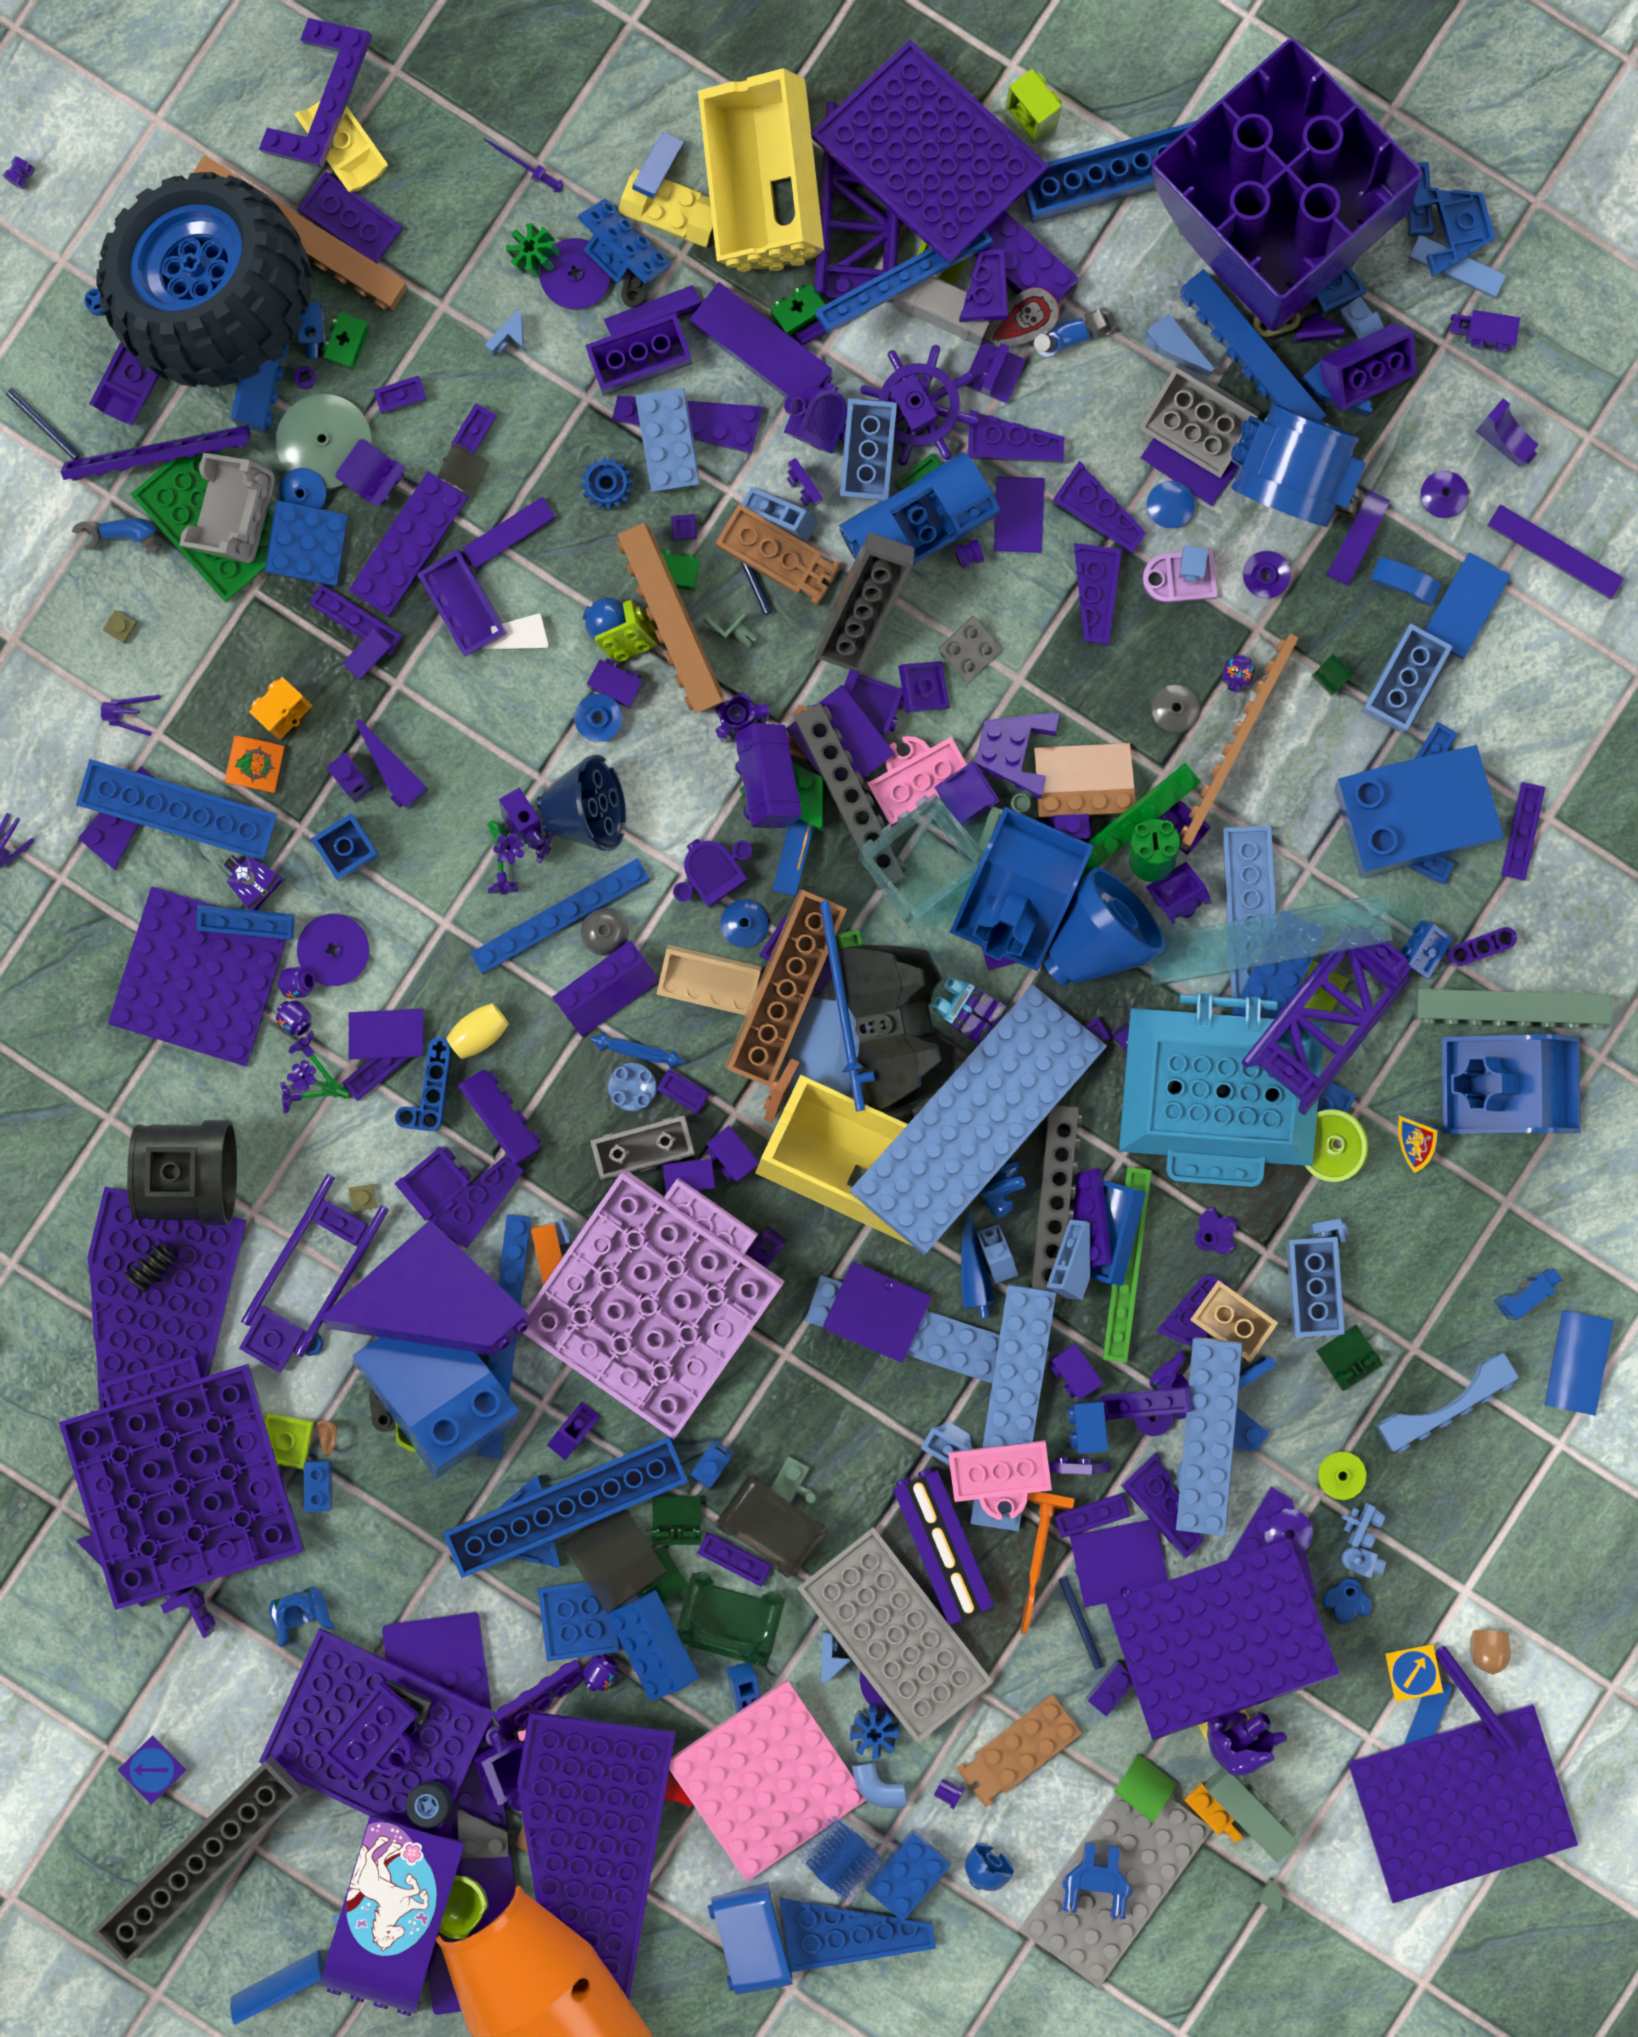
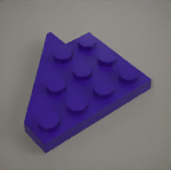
(1253, 1534)

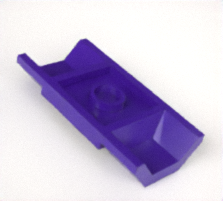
(124, 387)

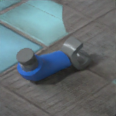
(1073, 332)
(131, 528)

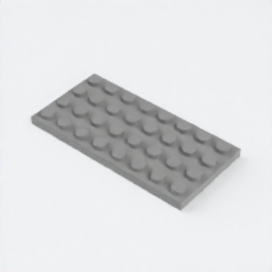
(895, 1635)
(1150, 1862)

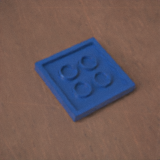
(306, 543)
(574, 1622)

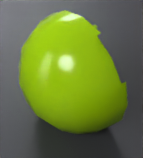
(464, 1908)

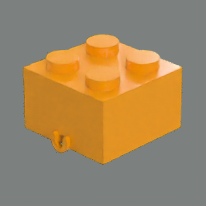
(280, 708)

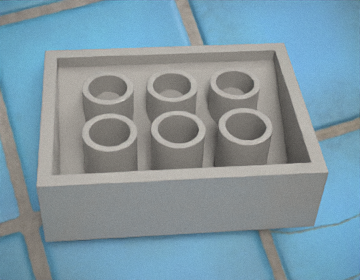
(1197, 419)

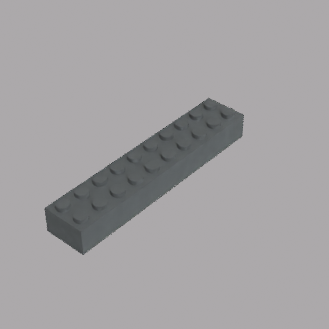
(198, 1861)

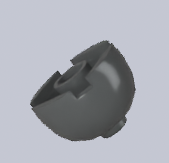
(604, 931)

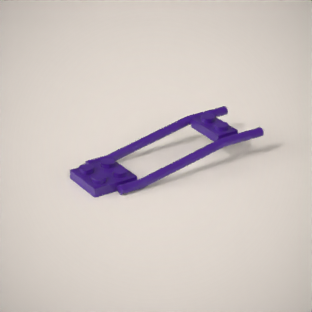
(274, 1337)

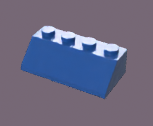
(256, 396)

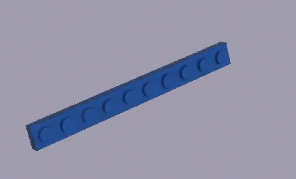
(511, 1281)

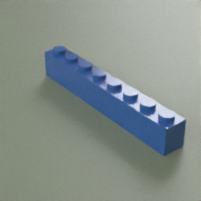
(1246, 346)

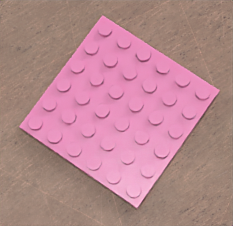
(766, 1780)

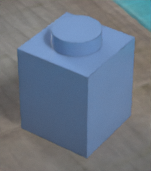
(1193, 564)

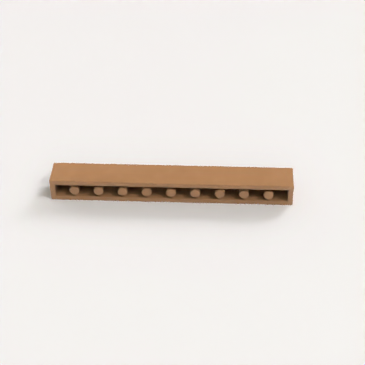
(333, 255)

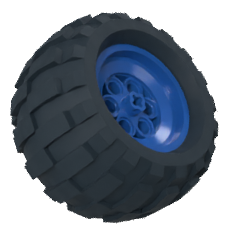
(204, 279)

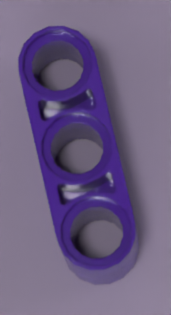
(1492, 942)

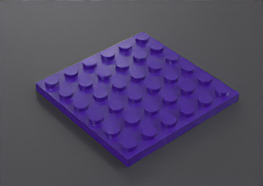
(195, 984)

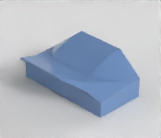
(946, 1439)

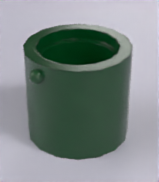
(1332, 674)

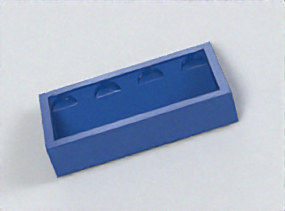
(1123, 1215)
(1579, 1362)
(277, 1987)

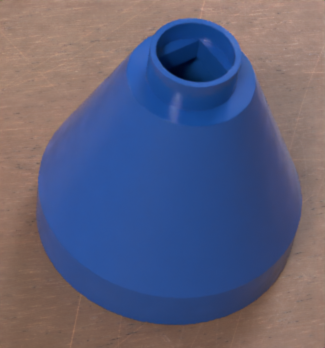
(1103, 932)

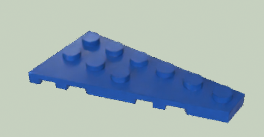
(836, 1935)

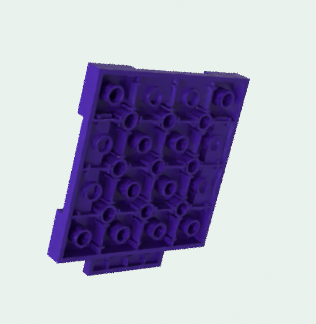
(179, 1480)

